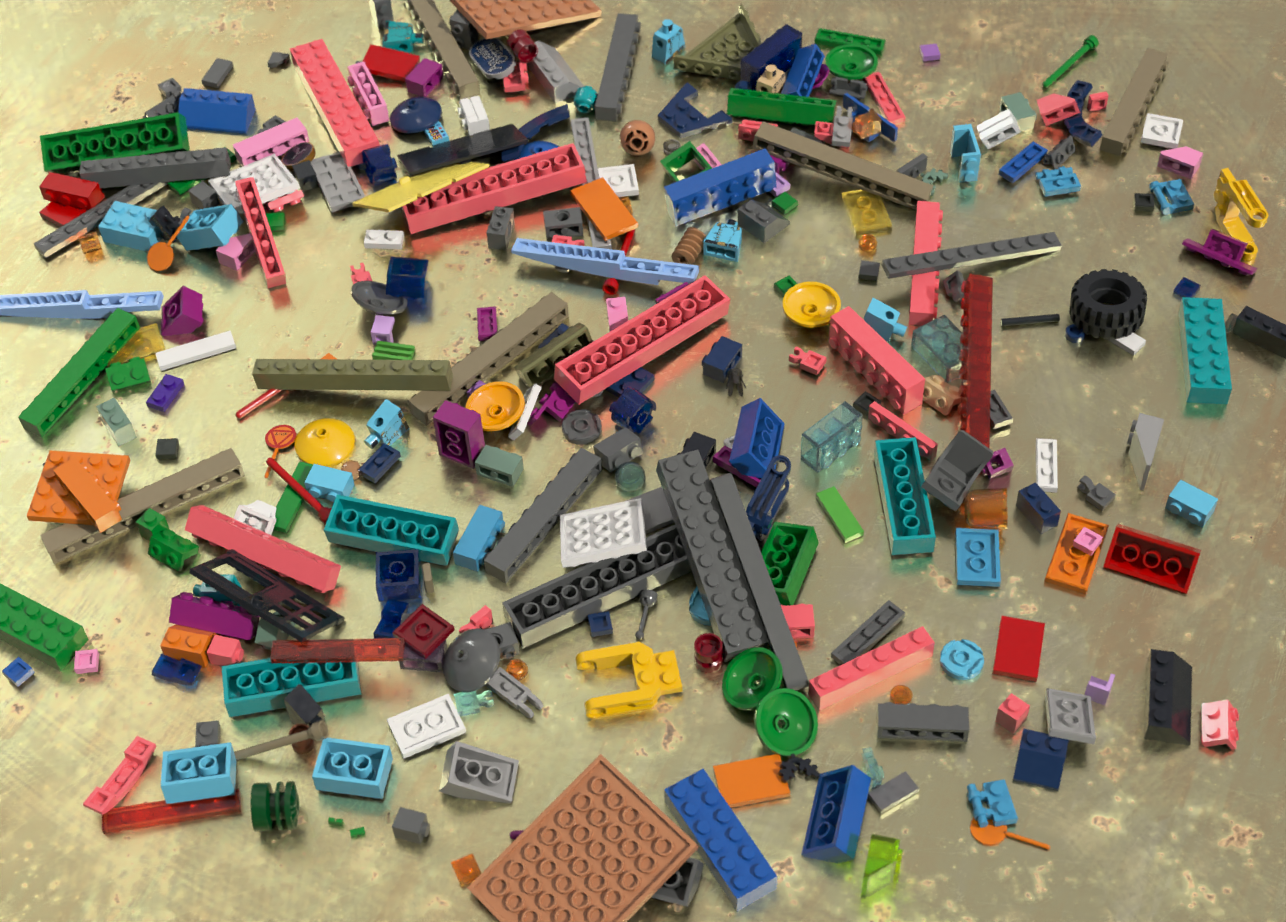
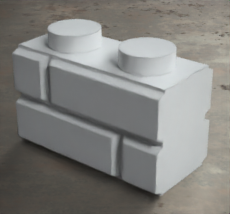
(473, 115)
(998, 129)

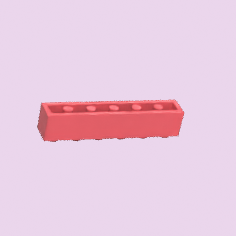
(260, 232)
(871, 668)

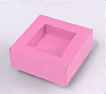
(1087, 541)
(86, 661)

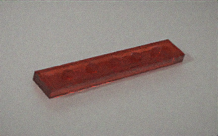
(338, 650)
(161, 813)

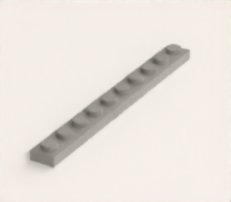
(585, 149)

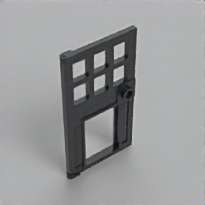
(271, 598)

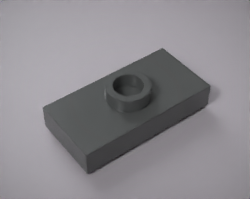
(915, 166)

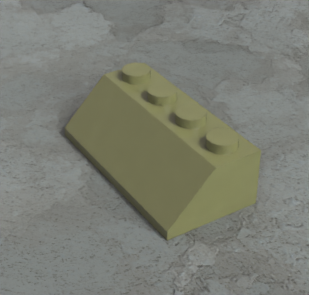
(541, 365)

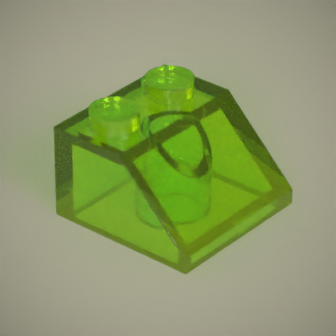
(881, 864)

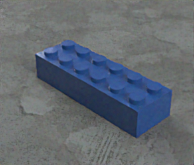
(720, 187)
(721, 839)

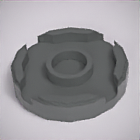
(581, 427)

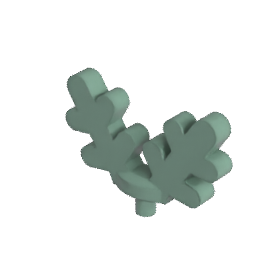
(933, 176)

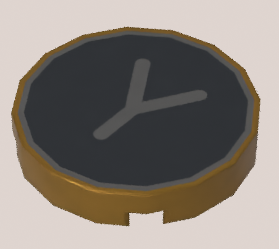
(297, 154)

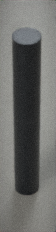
(1030, 320)

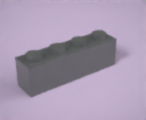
(922, 722)

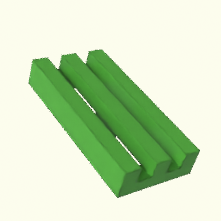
(394, 350)

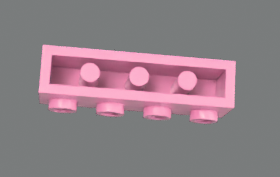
(367, 93)
(272, 141)

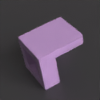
(382, 329)
(1099, 689)

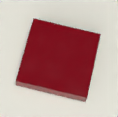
(424, 631)

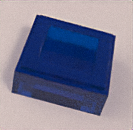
(1187, 288)

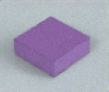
(929, 52)

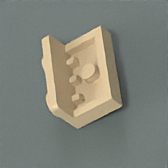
(940, 394)

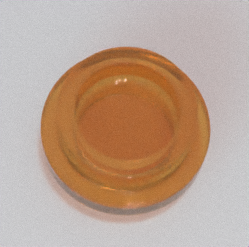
(867, 243)
(517, 669)
(901, 694)

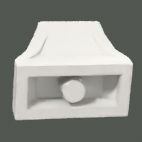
(258, 515)

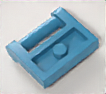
(1176, 194)

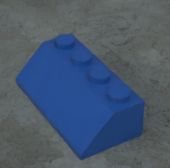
(217, 110)
(756, 439)
(837, 815)

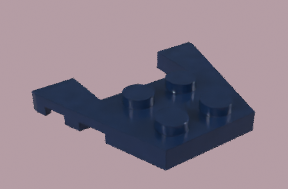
(686, 120)

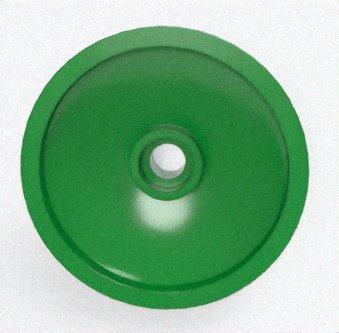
(851, 61)
(746, 672)
(797, 720)

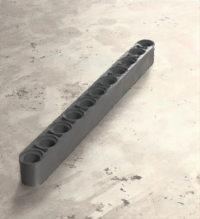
(759, 581)

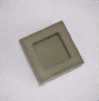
(427, 577)

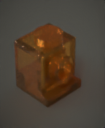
(867, 124)

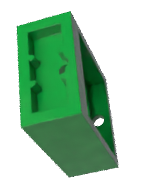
(687, 153)

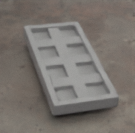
(337, 181)

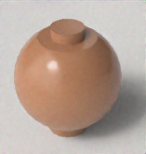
(637, 138)

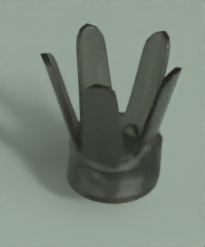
(735, 377)

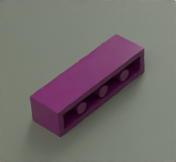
(213, 616)

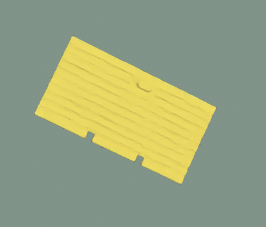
(418, 186)

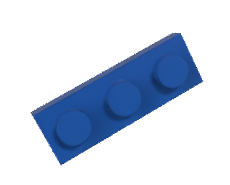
(1022, 162)

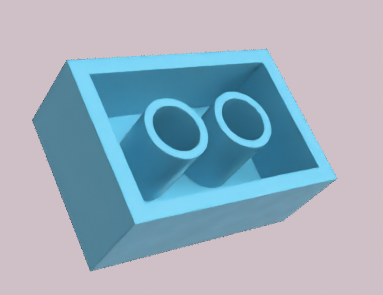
(129, 227)
(210, 227)
(352, 767)
(198, 773)

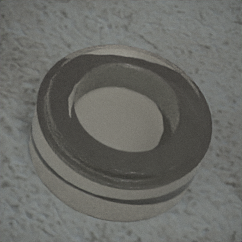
(670, 146)
(1230, 322)

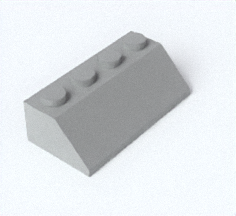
(554, 73)

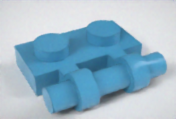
(1058, 181)
(998, 801)

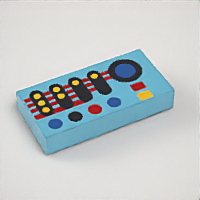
(436, 134)

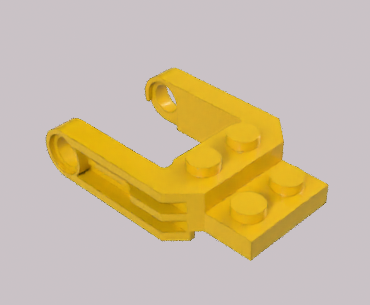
(1233, 198)
(653, 673)

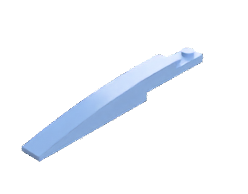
(605, 262)
(77, 304)

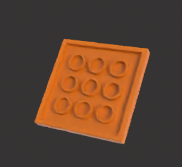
(54, 504)

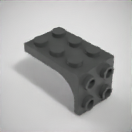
(957, 469)

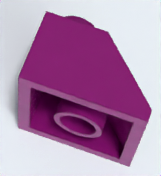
(182, 313)

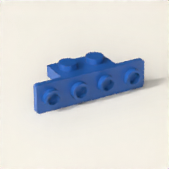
(887, 129)

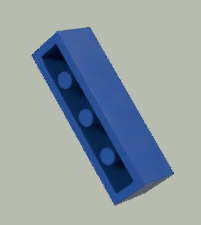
(804, 71)

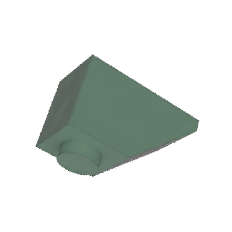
(268, 633)

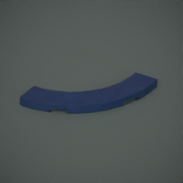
(1075, 124)
(532, 128)

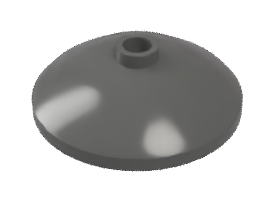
(373, 298)
(471, 660)

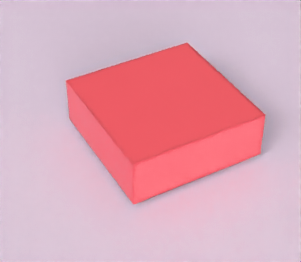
(1097, 101)

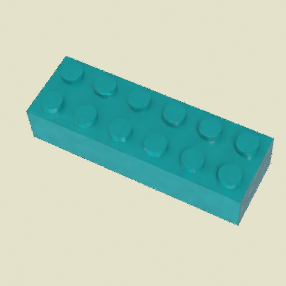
(1204, 351)
(903, 498)
(391, 528)
(264, 685)

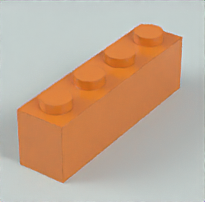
(87, 494)

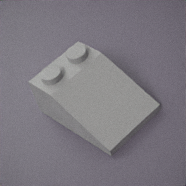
(1143, 445)
(478, 774)

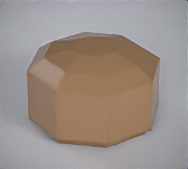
(351, 466)

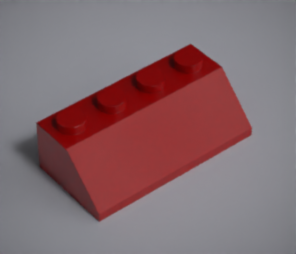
(1152, 558)

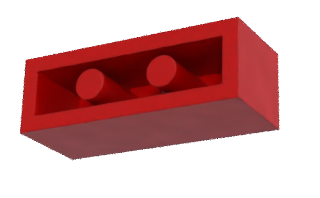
(70, 191)

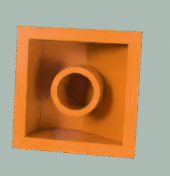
(187, 644)

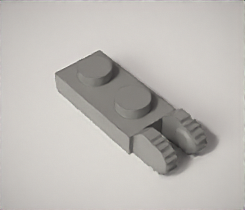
(842, 128)
(513, 692)

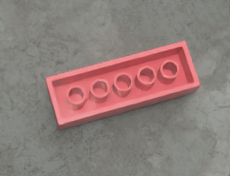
(876, 360)

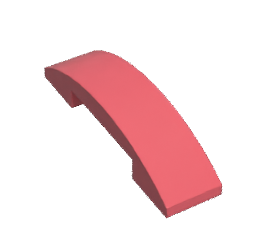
(123, 778)

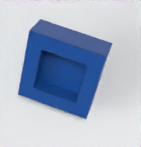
(18, 671)

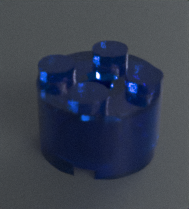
(379, 164)
(632, 410)

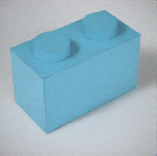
(328, 482)
(1191, 503)

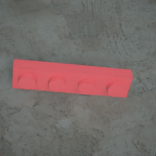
(901, 429)

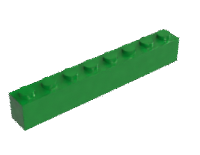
(78, 373)

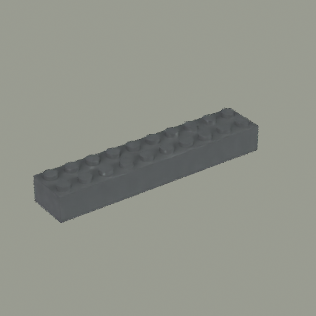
(711, 554)
(595, 588)

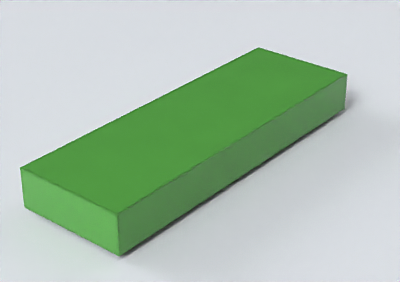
(839, 514)

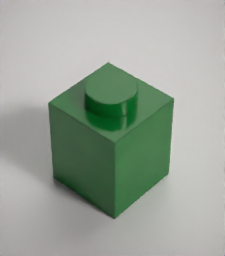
(151, 524)

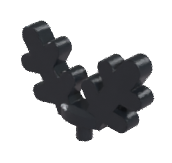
(789, 769)

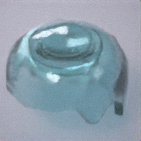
(630, 476)

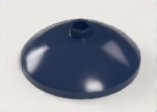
(415, 115)

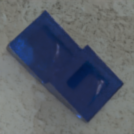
(390, 618)
(176, 671)

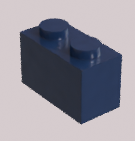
(722, 357)
(1038, 508)

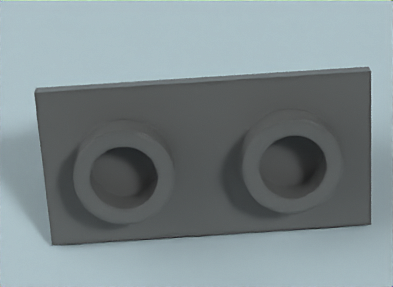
(855, 88)
(165, 107)
(1060, 152)

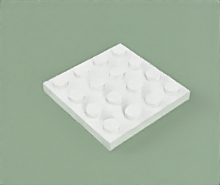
(270, 178)
(602, 533)

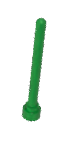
(1089, 44)

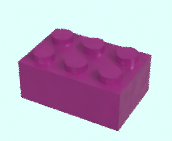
(458, 433)

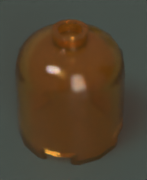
(986, 509)

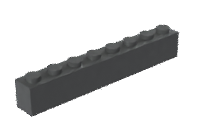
(617, 67)
(157, 168)
(542, 515)

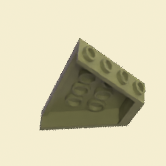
(723, 50)

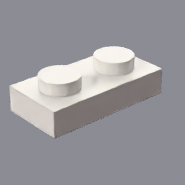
(383, 239)

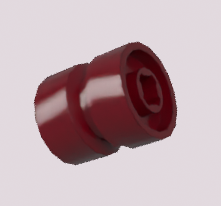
(522, 45)
(708, 653)

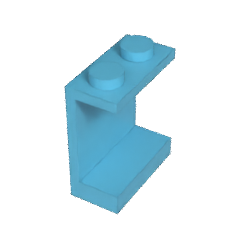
(965, 145)

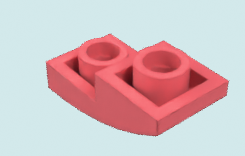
(824, 132)

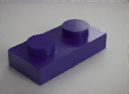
(165, 393)

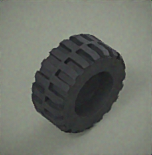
(1108, 320)

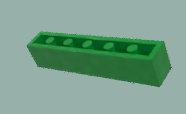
(780, 107)

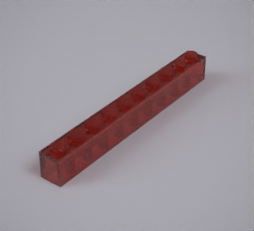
(976, 357)

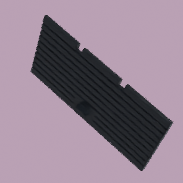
(462, 149)

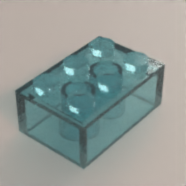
(939, 346)
(831, 437)

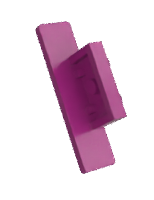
(1222, 248)
(556, 404)

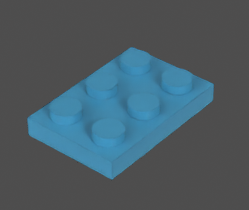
(977, 557)

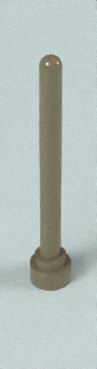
(316, 731)

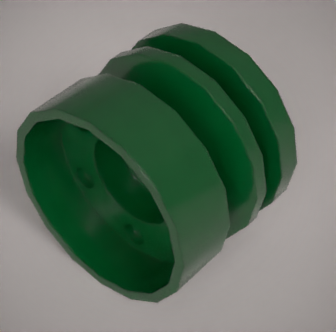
(279, 806)

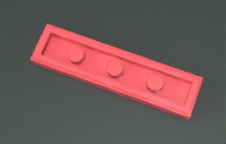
(884, 99)

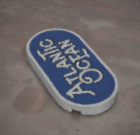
(492, 58)

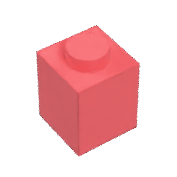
(225, 651)
(1012, 713)

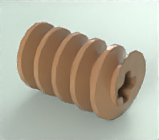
(689, 246)

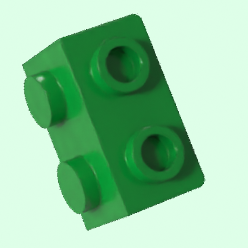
(127, 374)
(171, 549)

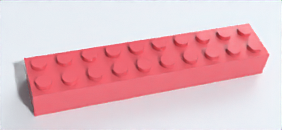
(334, 100)
(497, 187)
(641, 339)

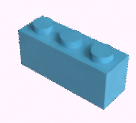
(478, 538)

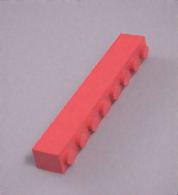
(924, 284)
(263, 548)

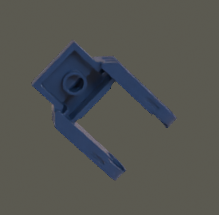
(768, 498)

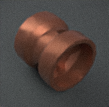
(303, 746)

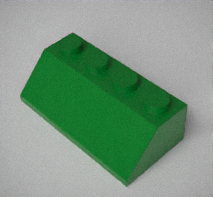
(788, 557)

